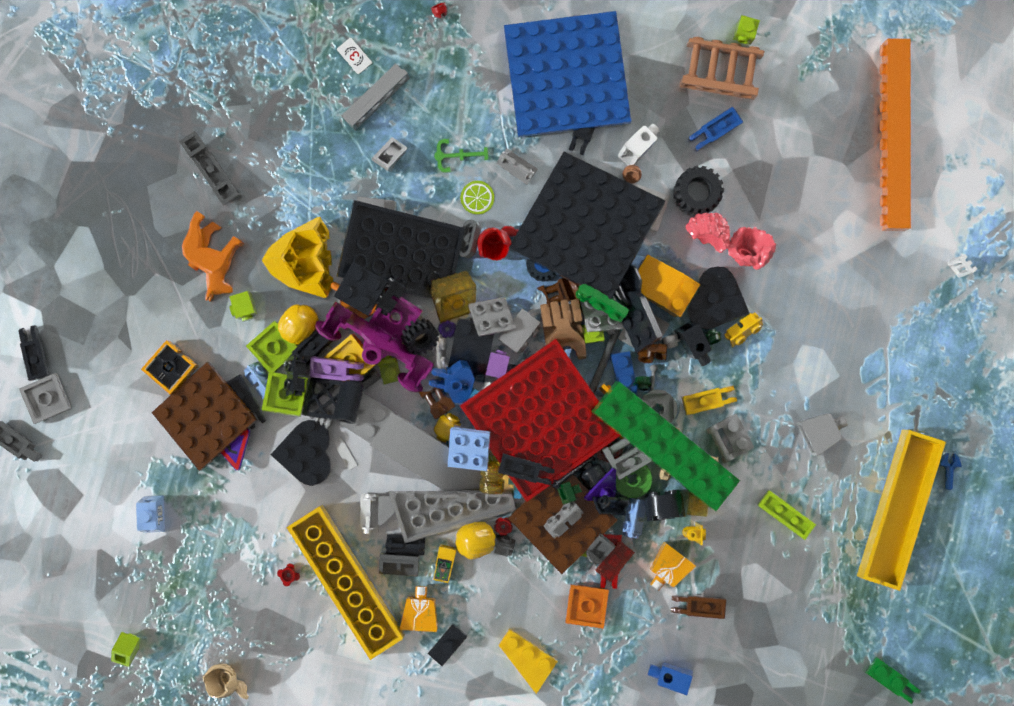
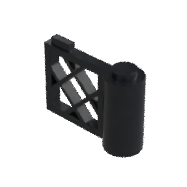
(347, 400)

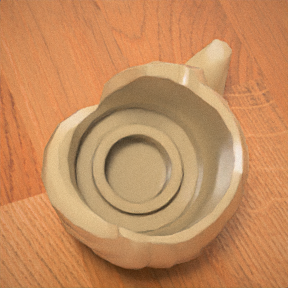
(222, 682)

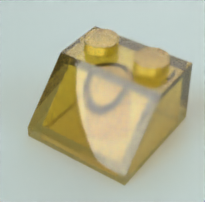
(453, 295)

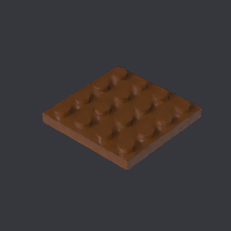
(204, 416)
(573, 542)

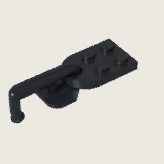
(640, 320)

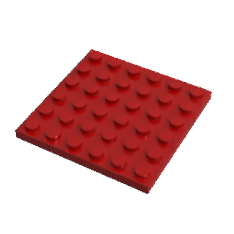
(541, 416)

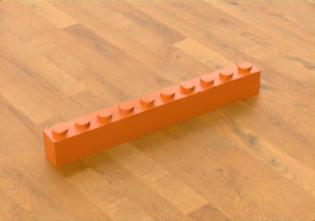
(895, 134)

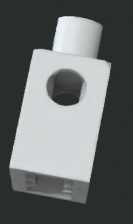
(638, 144)

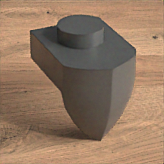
(599, 549)

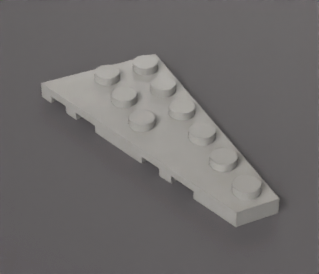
(434, 512)

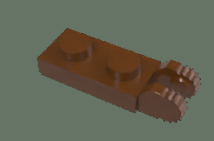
(700, 606)

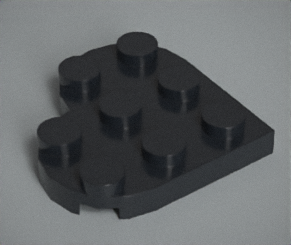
(717, 299)
(305, 453)

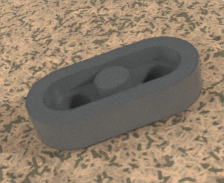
(470, 238)

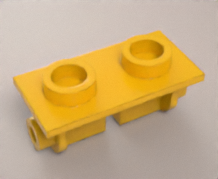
(750, 326)
(695, 533)

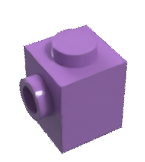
(497, 364)

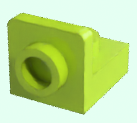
(389, 369)

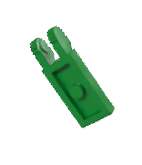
(601, 302)
(890, 679)

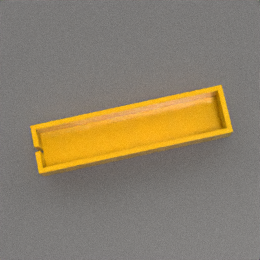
(901, 509)

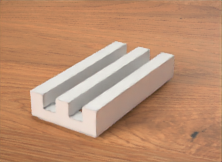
(963, 263)

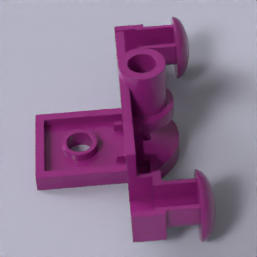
(381, 338)

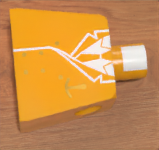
(669, 567)
(420, 612)

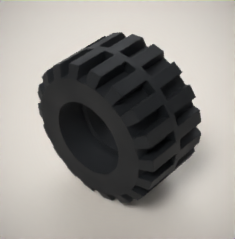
(704, 176)

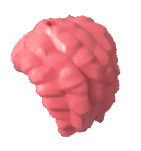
(710, 229)
(751, 247)

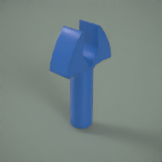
(949, 469)

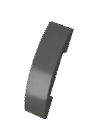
(209, 167)

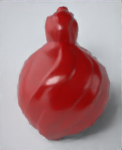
(495, 243)

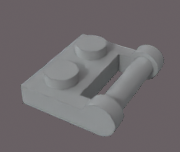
(735, 435)
(626, 462)

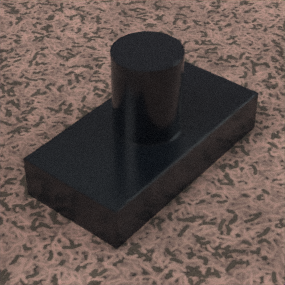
(447, 644)

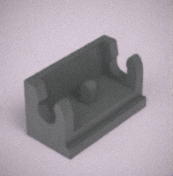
(399, 564)

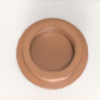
(632, 174)

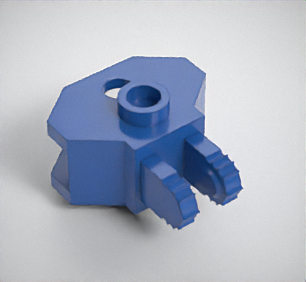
(457, 380)

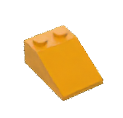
(666, 286)

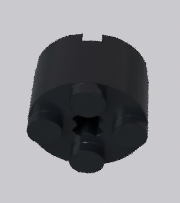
(664, 506)

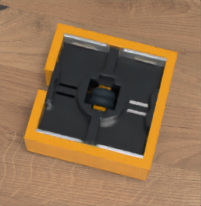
(169, 367)

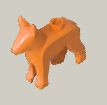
(211, 261)

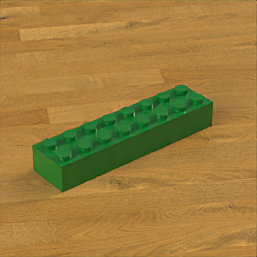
(665, 446)

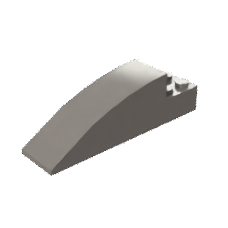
(410, 446)

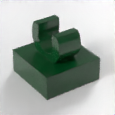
(567, 492)

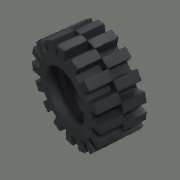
(423, 344)

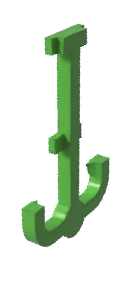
(439, 156)

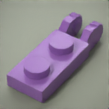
(334, 369)

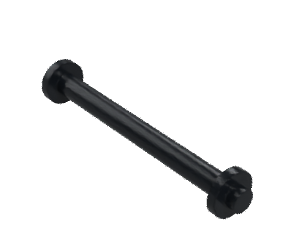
(556, 483)

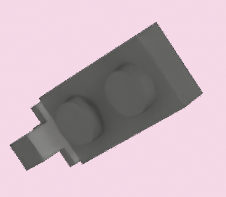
(17, 444)

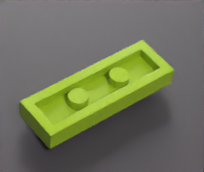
(786, 514)

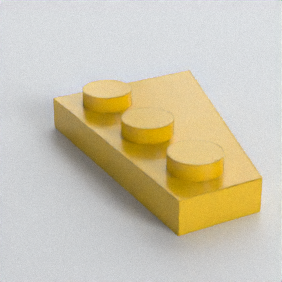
(528, 659)

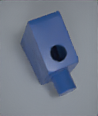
(680, 678)

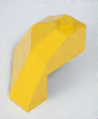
(302, 258)

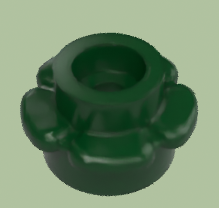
(713, 336)
(642, 383)

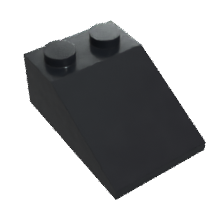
(471, 348)

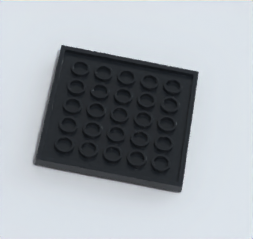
(587, 225)

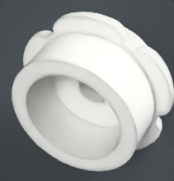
(671, 341)

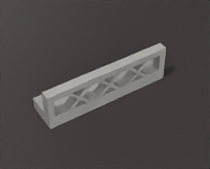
(375, 96)

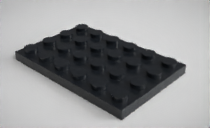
(400, 245)

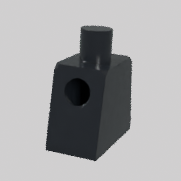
(691, 335)

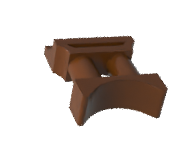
(563, 288)
(442, 406)

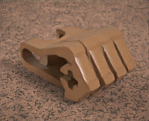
(564, 325)

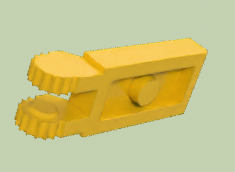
(706, 400)

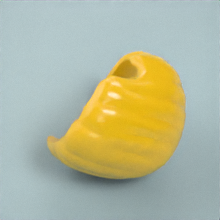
(297, 323)
(475, 540)

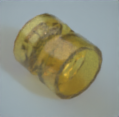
(491, 480)

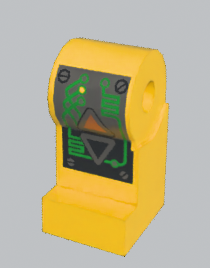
(444, 563)

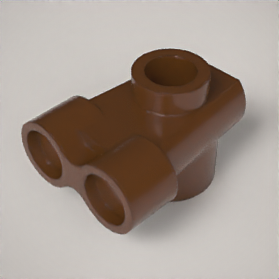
(654, 351)

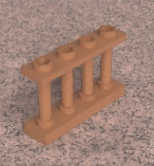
(727, 87)

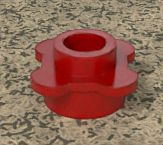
(282, 573)

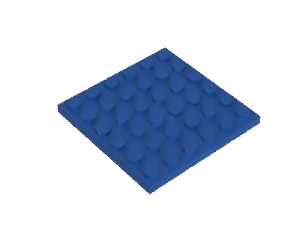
(567, 74)

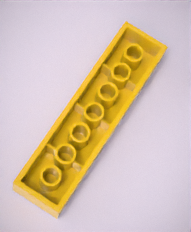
(346, 582)

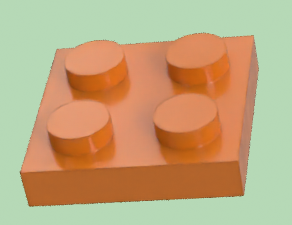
(586, 606)

